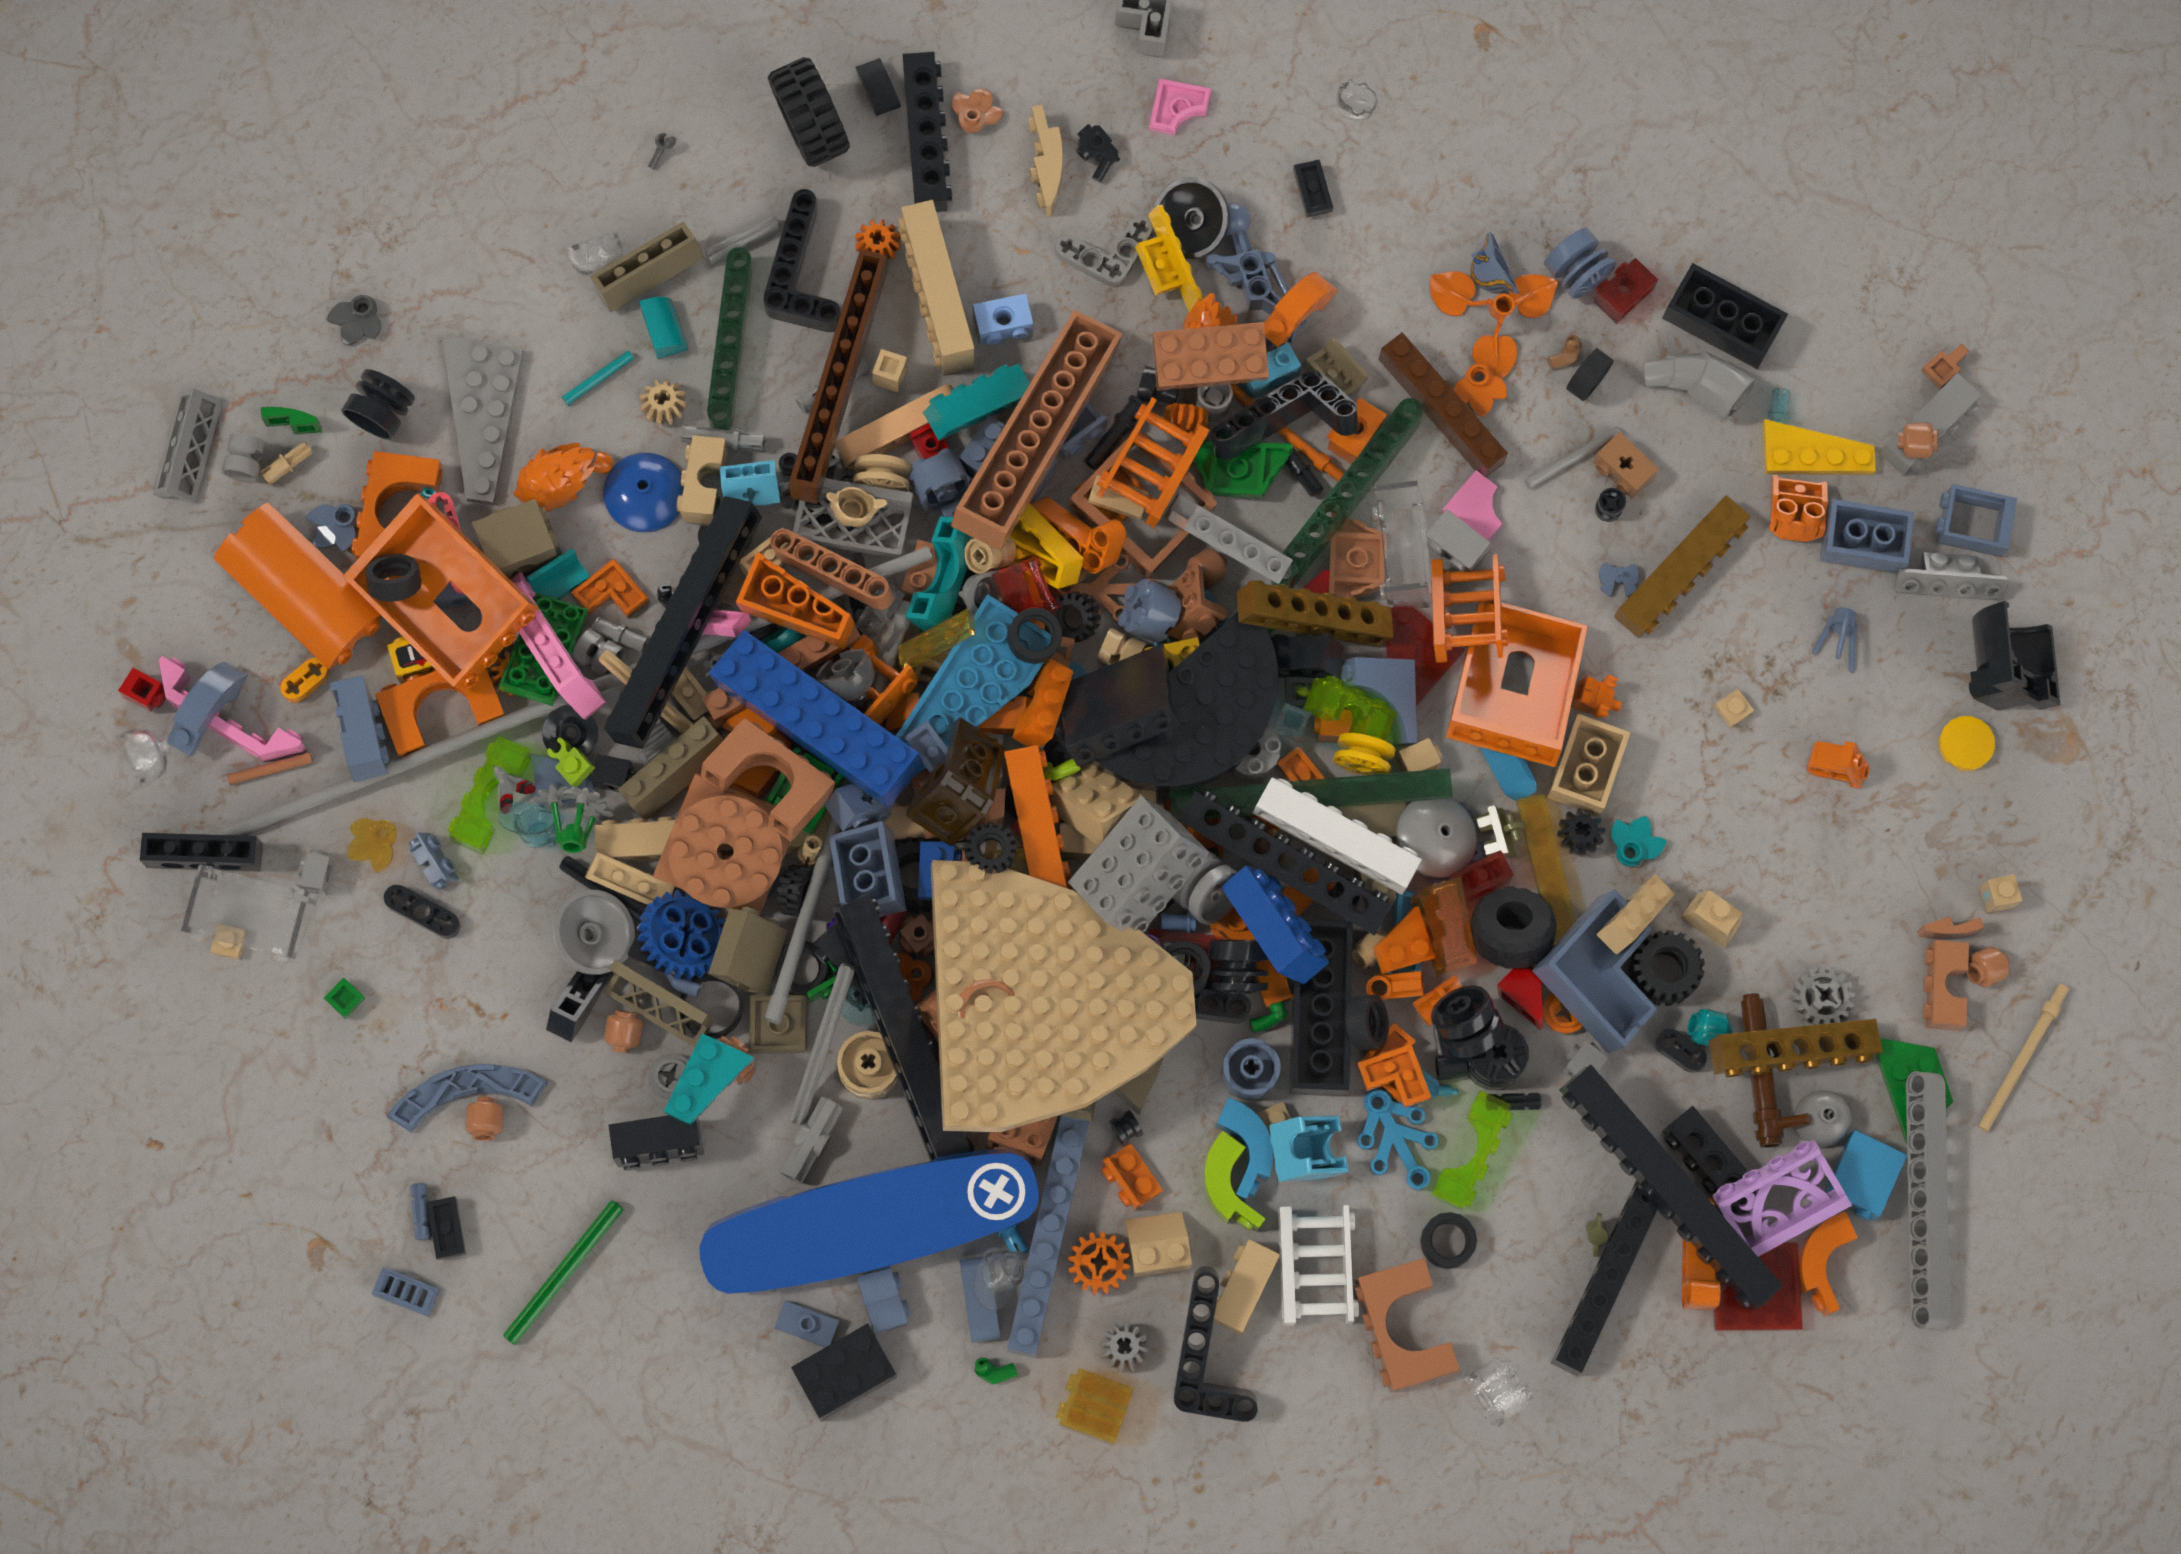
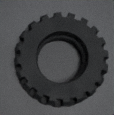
(808, 111)

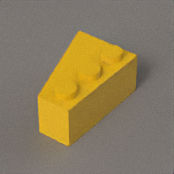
(1037, 537)

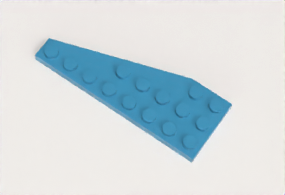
(978, 674)

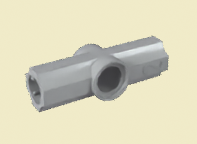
(812, 1140)

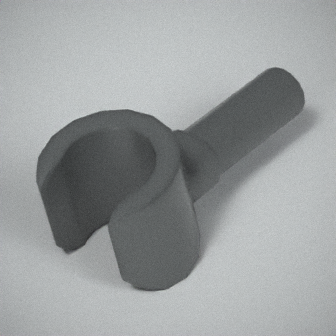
(659, 141)

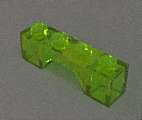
(472, 827)
(1456, 1184)

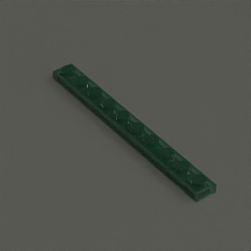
(1336, 791)

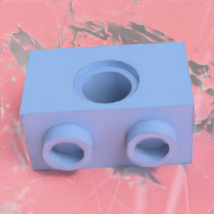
(1013, 308)

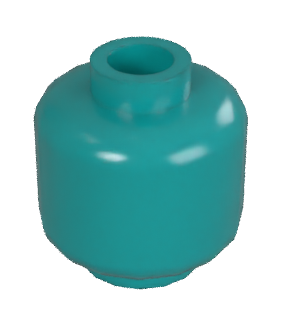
(1707, 1025)

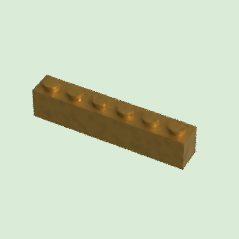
(1682, 566)

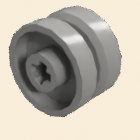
(1203, 891)

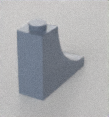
(1391, 682)

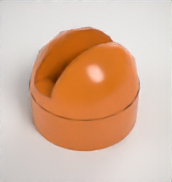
(603, 463)

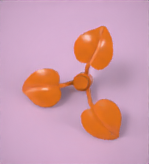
(1453, 293)

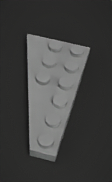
(482, 398)

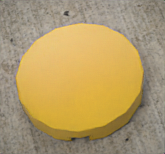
(1966, 743)

